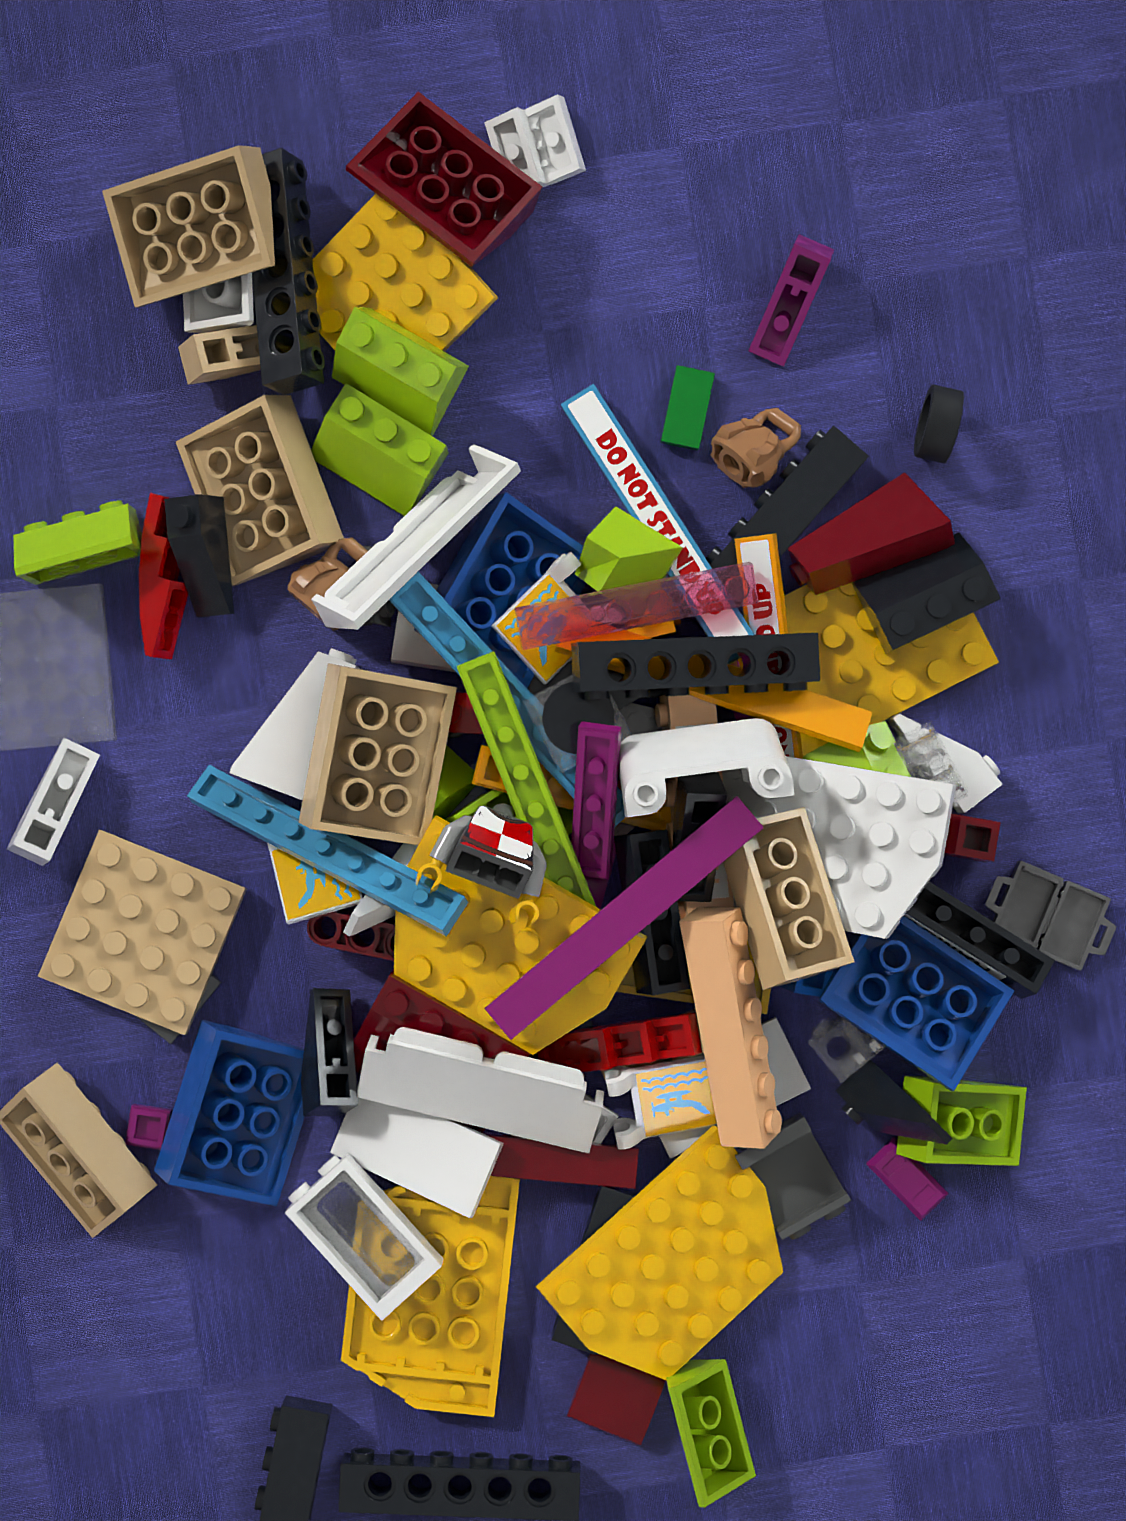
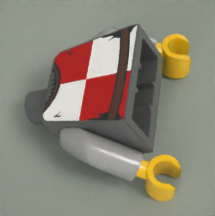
(493, 852)

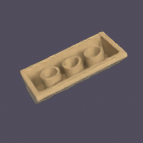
(787, 902)
(75, 1149)

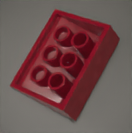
(446, 180)
(406, 1006)

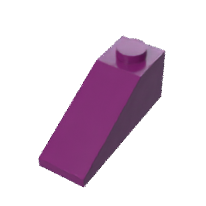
(791, 300)

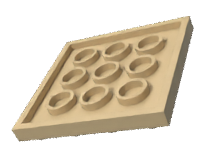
(142, 932)

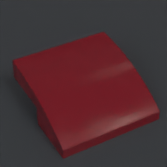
(615, 1398)

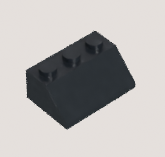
(925, 594)

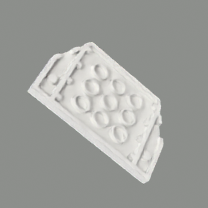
(873, 832)

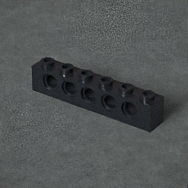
(287, 292)
(797, 651)
(440, 1498)

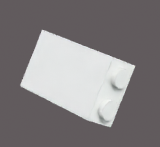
(284, 743)

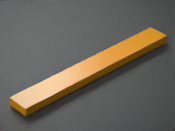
(794, 710)

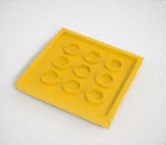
(399, 272)

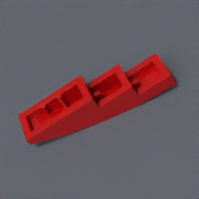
(160, 593)
(625, 1043)

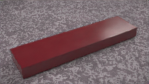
(547, 1162)

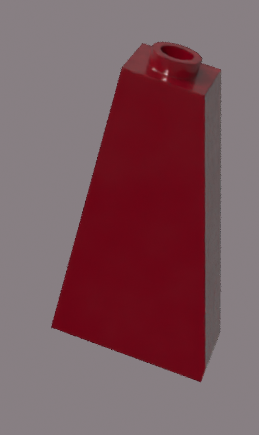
(871, 537)

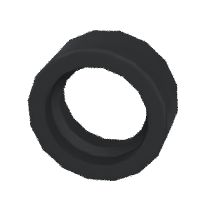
(938, 423)

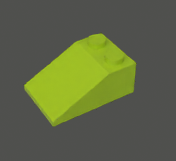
(977, 1115)

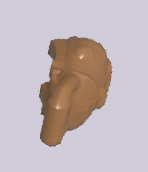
(752, 451)
(322, 574)

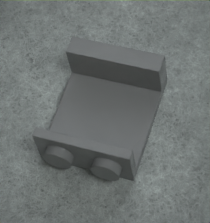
(796, 1178)

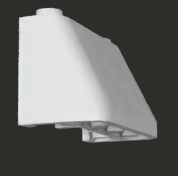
(740, 744)

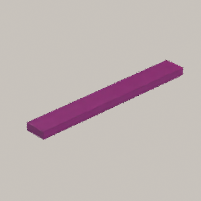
(624, 917)

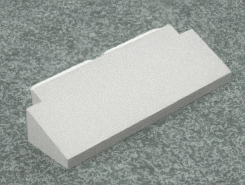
(414, 541)
(497, 1094)

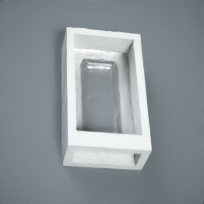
(363, 1235)

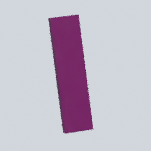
(595, 797)

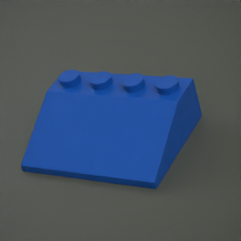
(498, 564)
(918, 999)
(235, 1116)

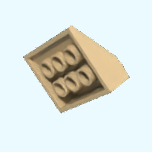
(193, 224)
(268, 484)
(376, 755)

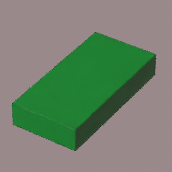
(687, 408)

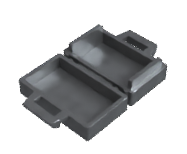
(1065, 921)

